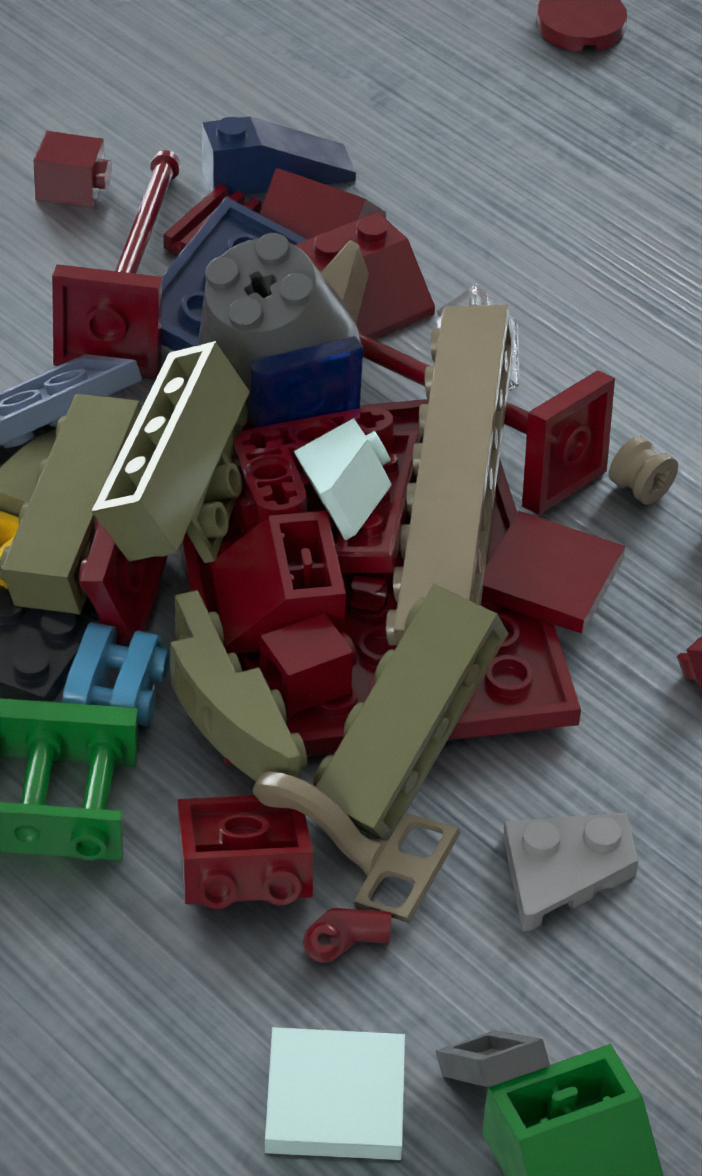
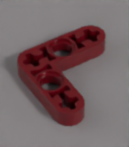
(271, 467)

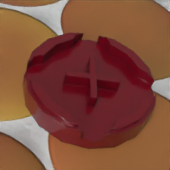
(581, 22)

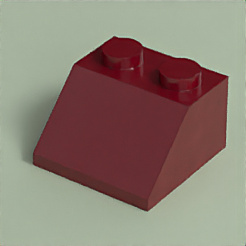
(395, 285)

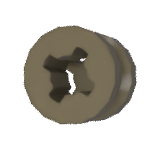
(643, 470)

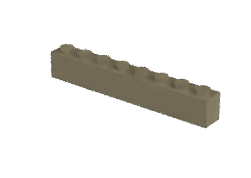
(456, 461)

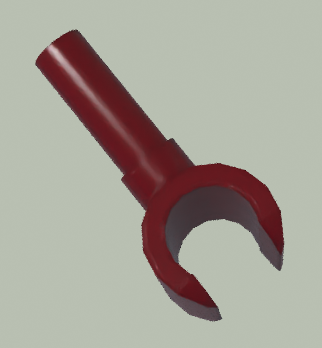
(372, 590)

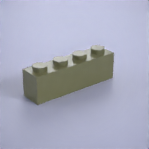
(171, 452)
(58, 520)
(410, 710)

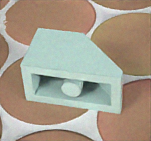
(347, 474)

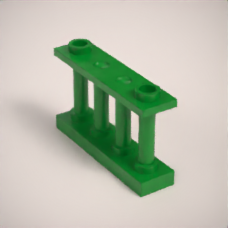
(66, 734)

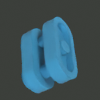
(139, 668)

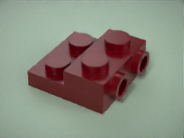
(243, 852)

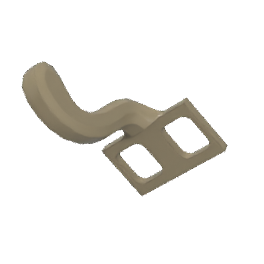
(375, 856)

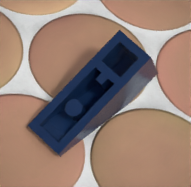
(248, 151)

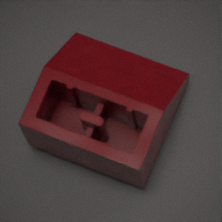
(277, 578)

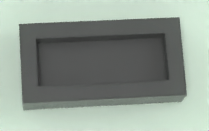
(492, 1058)

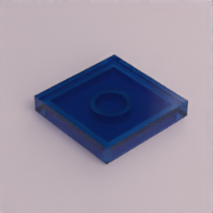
(306, 383)

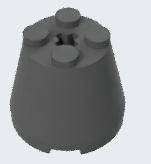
(269, 302)

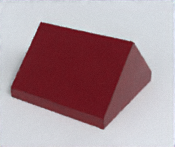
(311, 206)

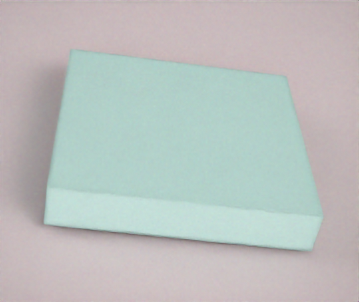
(335, 1094)

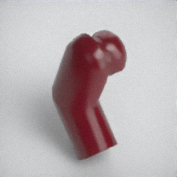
(343, 928)

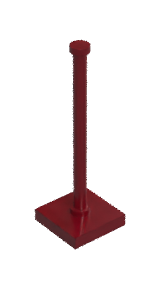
(117, 309)
(564, 435)

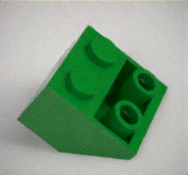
(571, 1121)

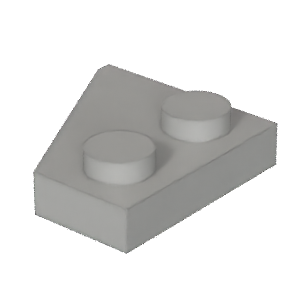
(566, 861)

